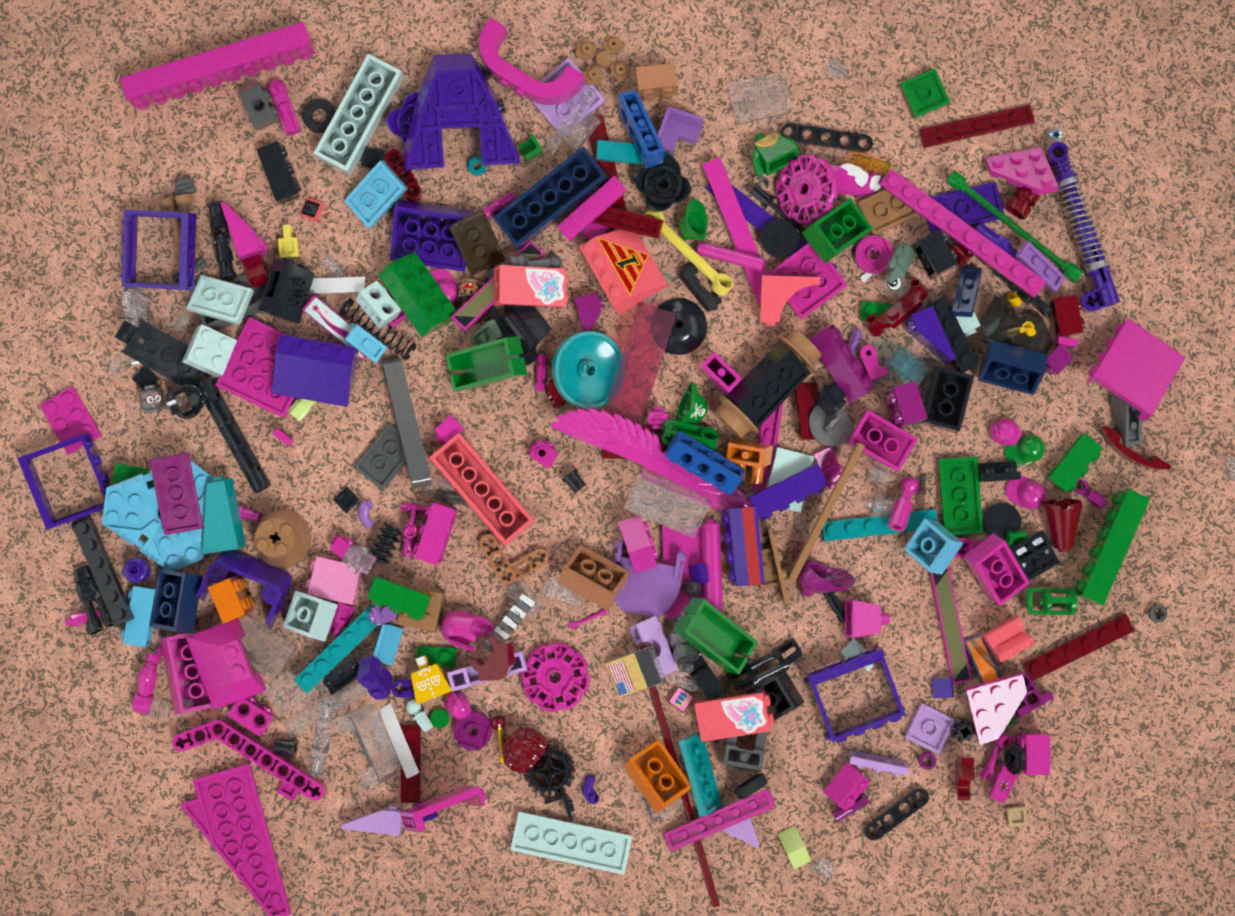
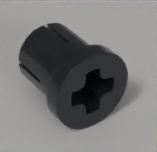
(574, 481)
(286, 747)

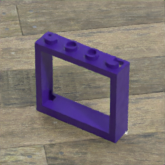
(187, 249)
(38, 491)

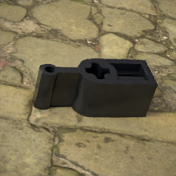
(706, 679)

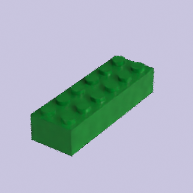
(1111, 546)

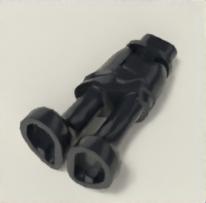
(88, 592)

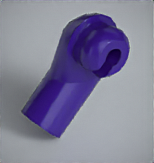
(588, 790)

